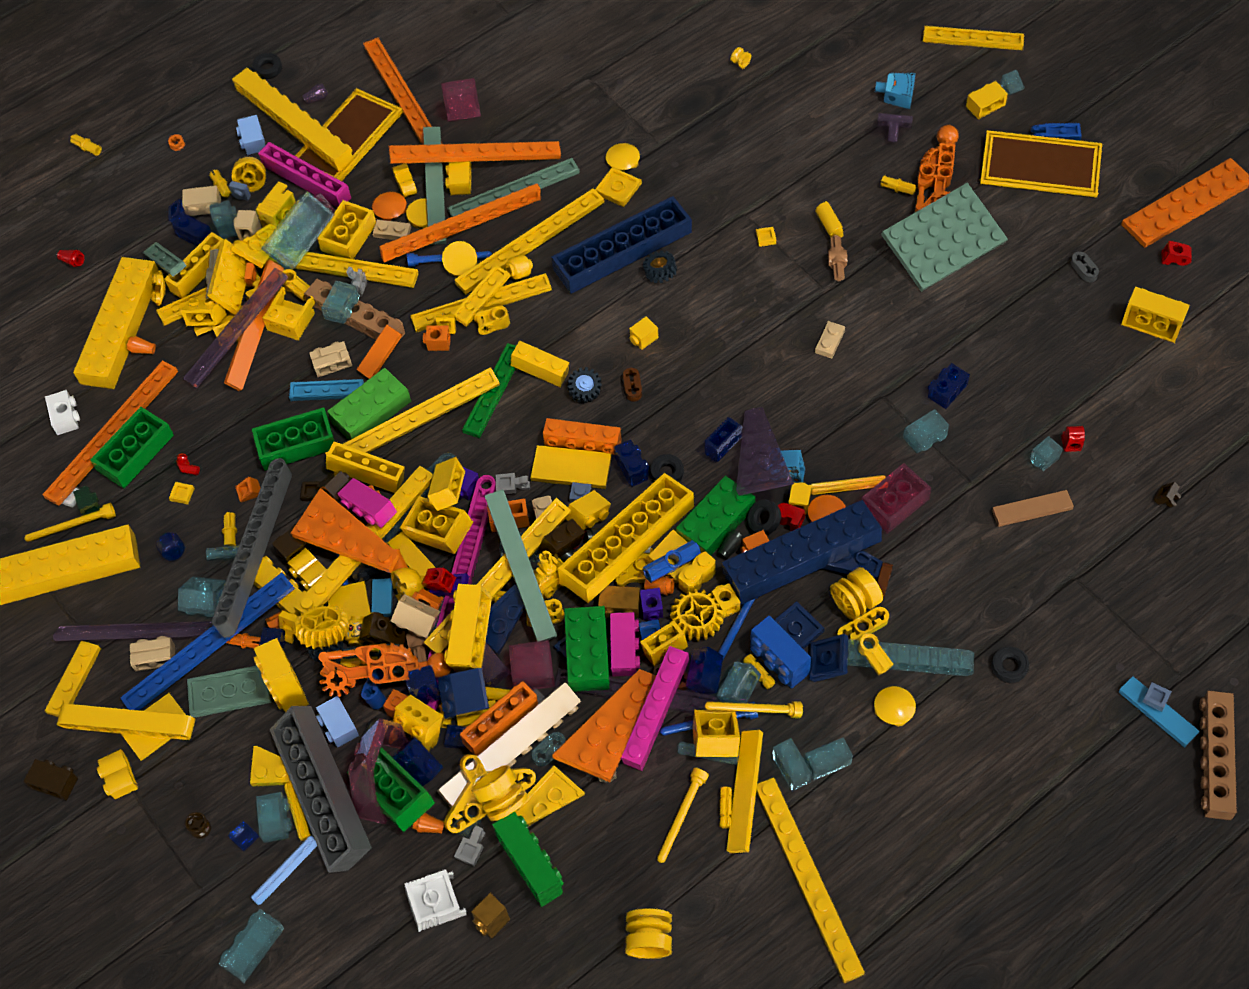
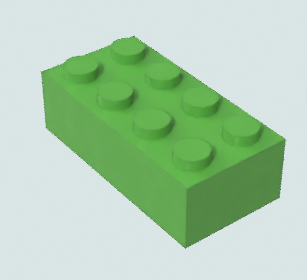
(369, 405)

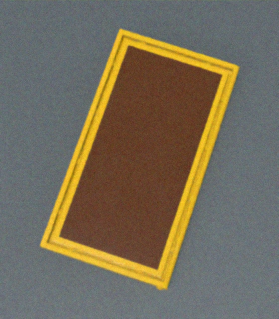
(356, 123)
(1041, 163)

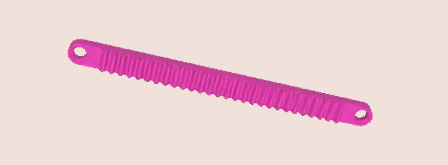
(469, 549)

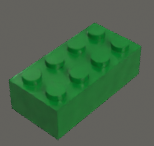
(294, 437)
(132, 447)
(716, 516)
(586, 648)
(399, 793)
(528, 859)

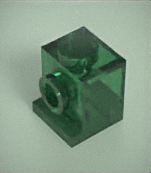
(86, 500)

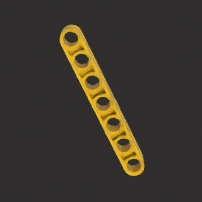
(124, 720)

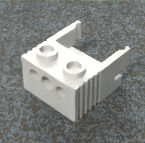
(433, 900)

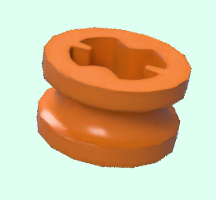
(174, 138)

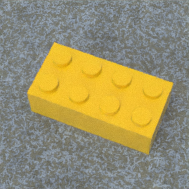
(468, 627)
(279, 675)

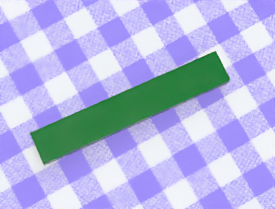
(488, 401)

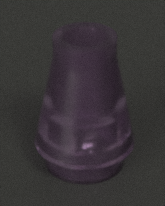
(315, 93)

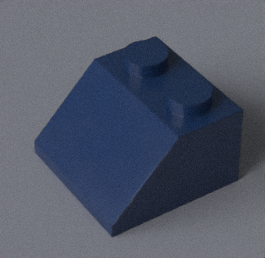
(463, 693)

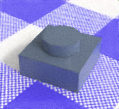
(239, 190)
(579, 490)
(1156, 696)

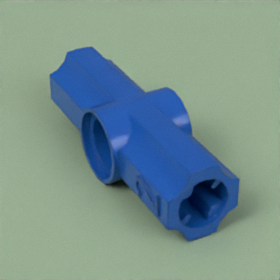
(662, 567)

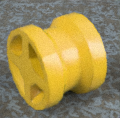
(741, 57)

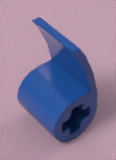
(371, 691)

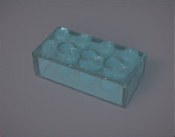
(297, 231)

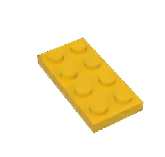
(228, 279)

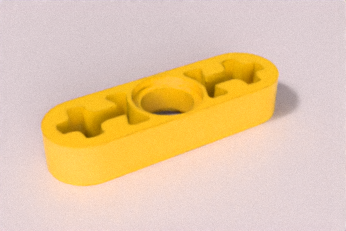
(878, 623)

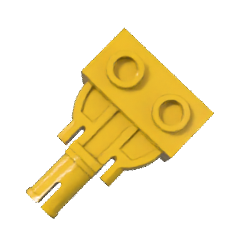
(547, 574)

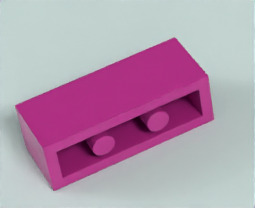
(366, 503)
(624, 644)

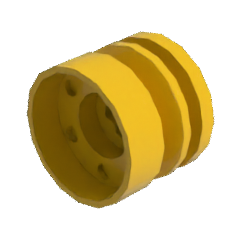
(856, 593)
(499, 792)
(649, 933)

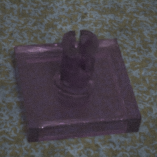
(894, 123)

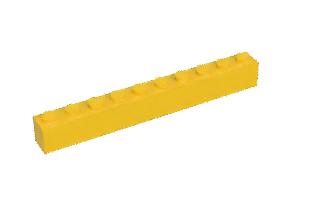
(293, 119)

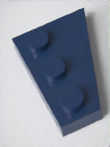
(503, 618)

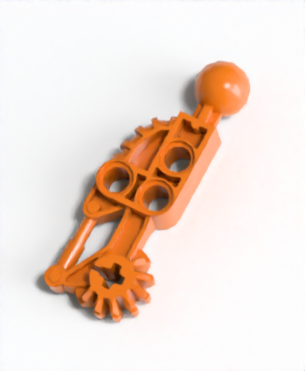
(937, 167)
(390, 657)

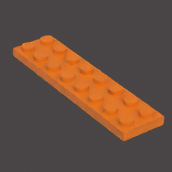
(1187, 202)

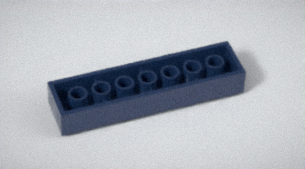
(621, 244)
(802, 551)

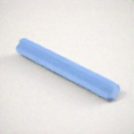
(284, 870)

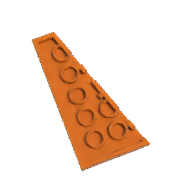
(337, 530)
(604, 736)

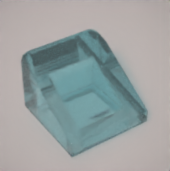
(1012, 82)

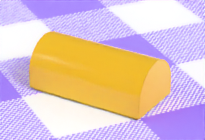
(829, 219)

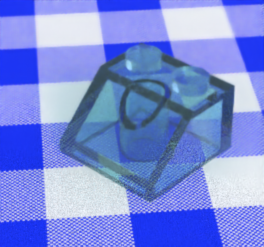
(200, 595)

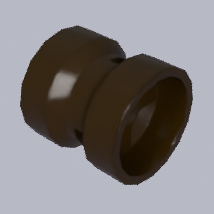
(193, 824)

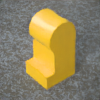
(404, 180)

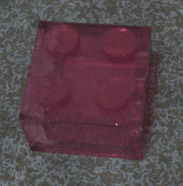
(461, 99)
(532, 664)

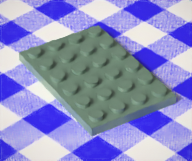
(944, 236)

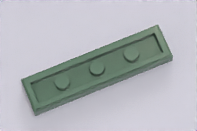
(164, 259)

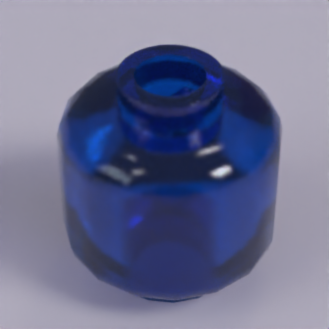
(170, 546)

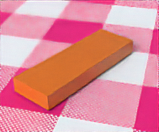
(379, 352)

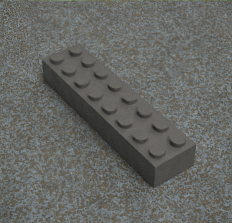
(320, 789)

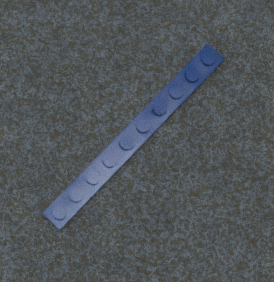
(204, 646)

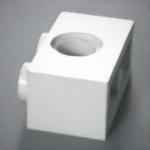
(62, 412)

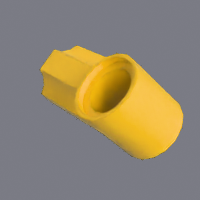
(295, 284)
(875, 655)

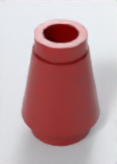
(71, 257)

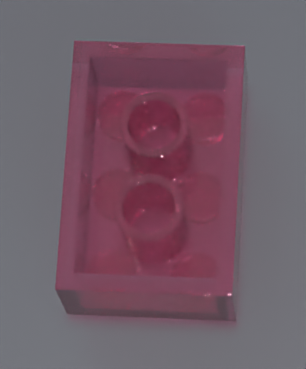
(897, 497)

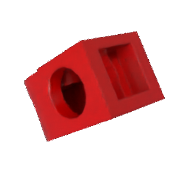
(1176, 253)
(1071, 436)
(791, 516)
(439, 579)

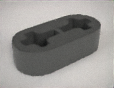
(1084, 267)

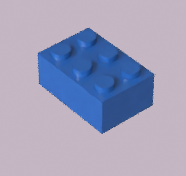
(780, 652)

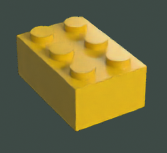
(347, 230)
(1155, 314)
(435, 528)

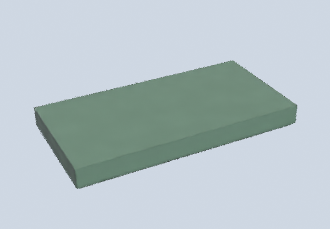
(226, 691)

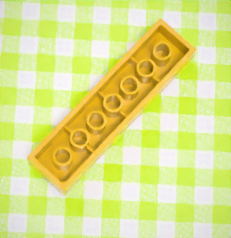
(115, 323)
(626, 537)
(68, 564)

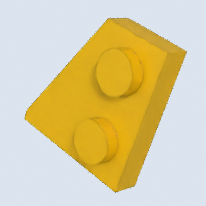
(267, 769)

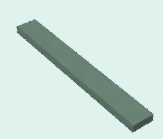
(543, 178)
(434, 182)
(520, 566)

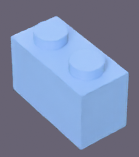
(251, 134)
(337, 721)

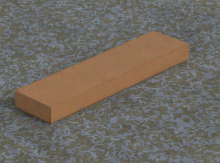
(1032, 508)

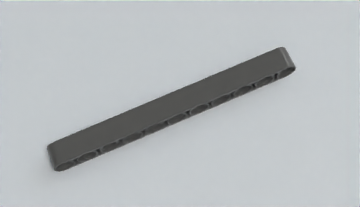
(252, 548)

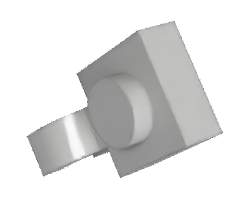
(358, 279)
(509, 483)
(470, 849)

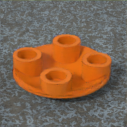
(389, 205)
(823, 506)

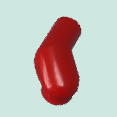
(184, 465)

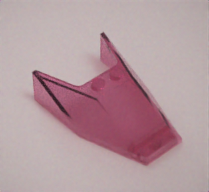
(362, 770)

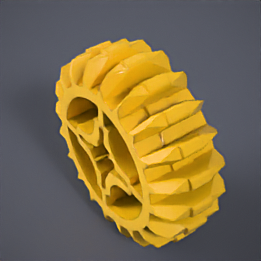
(707, 608)
(322, 626)

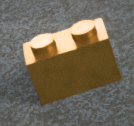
(620, 600)
(490, 916)

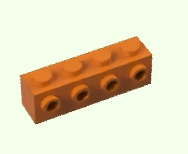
(581, 436)
(499, 718)

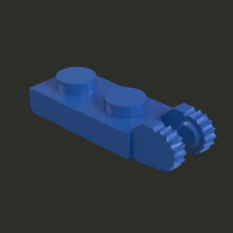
(1058, 130)

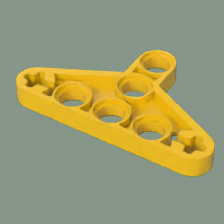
(468, 799)

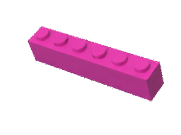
(304, 174)
(655, 708)

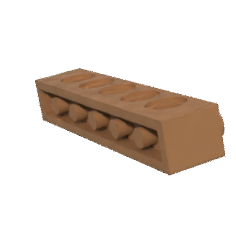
(363, 316)
(1223, 705)

